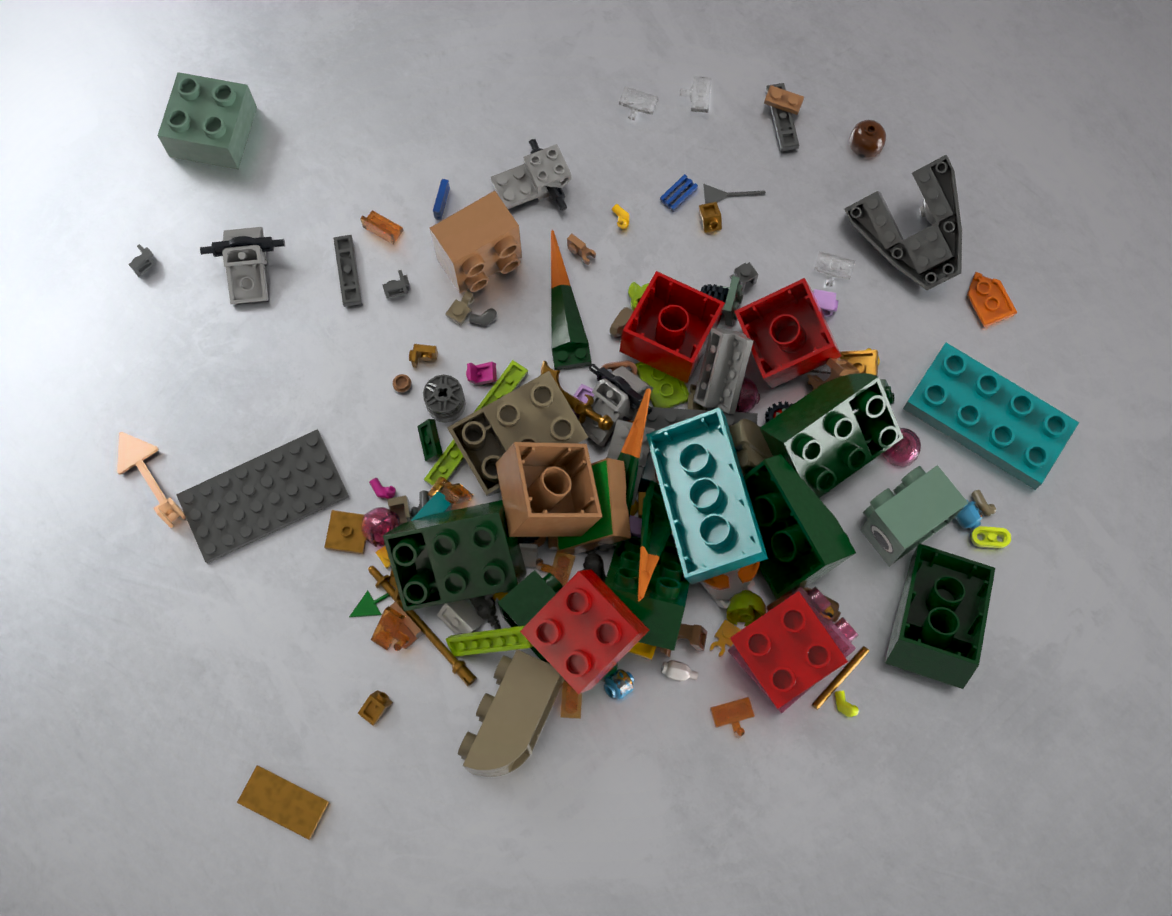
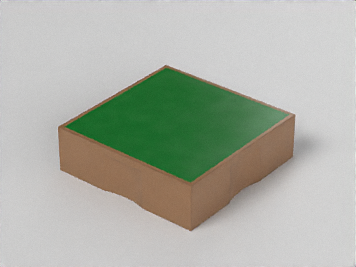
(614, 524)

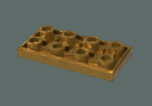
(283, 802)

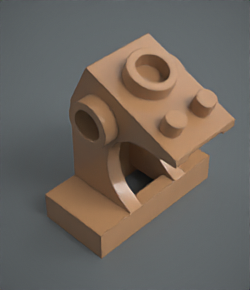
(838, 367)
(694, 633)

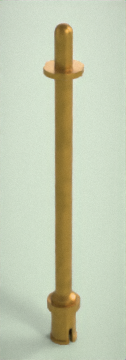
(458, 666)

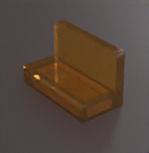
(381, 226)

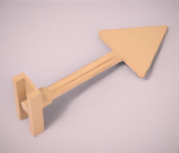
(132, 453)

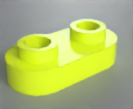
(990, 537)

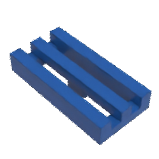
(688, 182)
(441, 199)

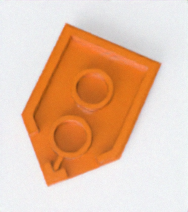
(990, 300)

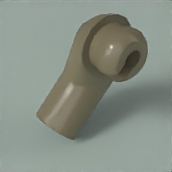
(986, 509)

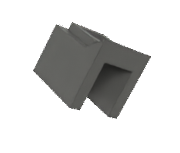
(746, 273)

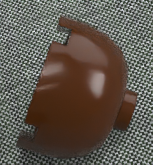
(867, 138)

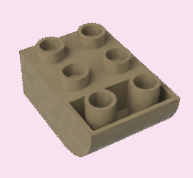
(527, 414)
(512, 717)

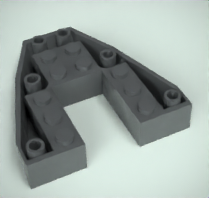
(930, 254)

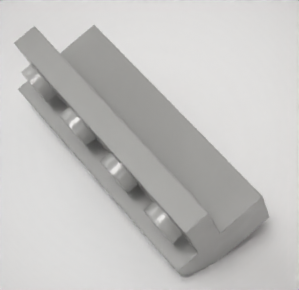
(723, 369)

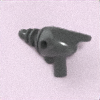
(594, 562)
(486, 609)

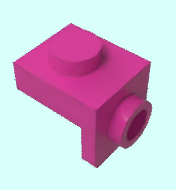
(481, 373)

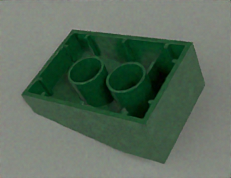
(795, 526)
(941, 616)

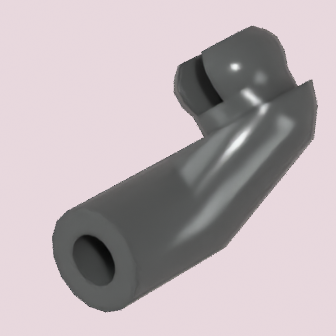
(485, 319)
(423, 499)

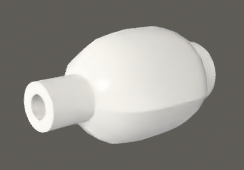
(678, 671)

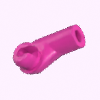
(380, 491)

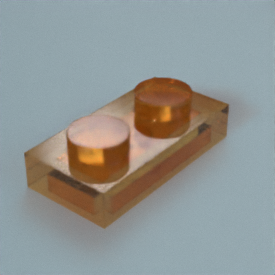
(571, 702)

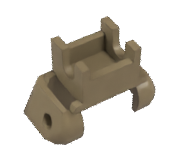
(753, 444)

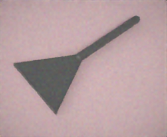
(715, 195)

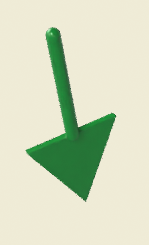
(368, 606)

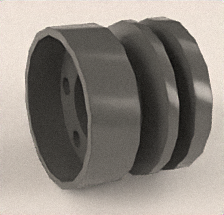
(444, 408)

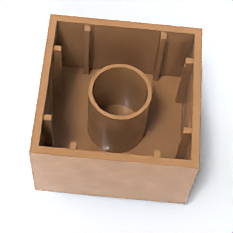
(477, 243)
(548, 489)

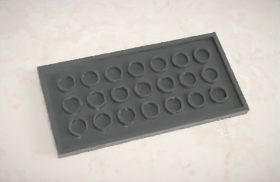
(262, 496)

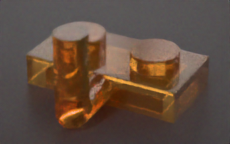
(453, 492)
(561, 567)
(388, 630)
(733, 713)

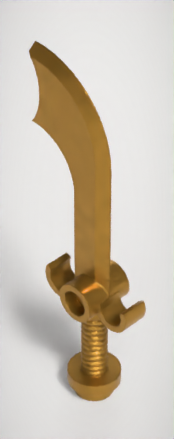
(577, 405)

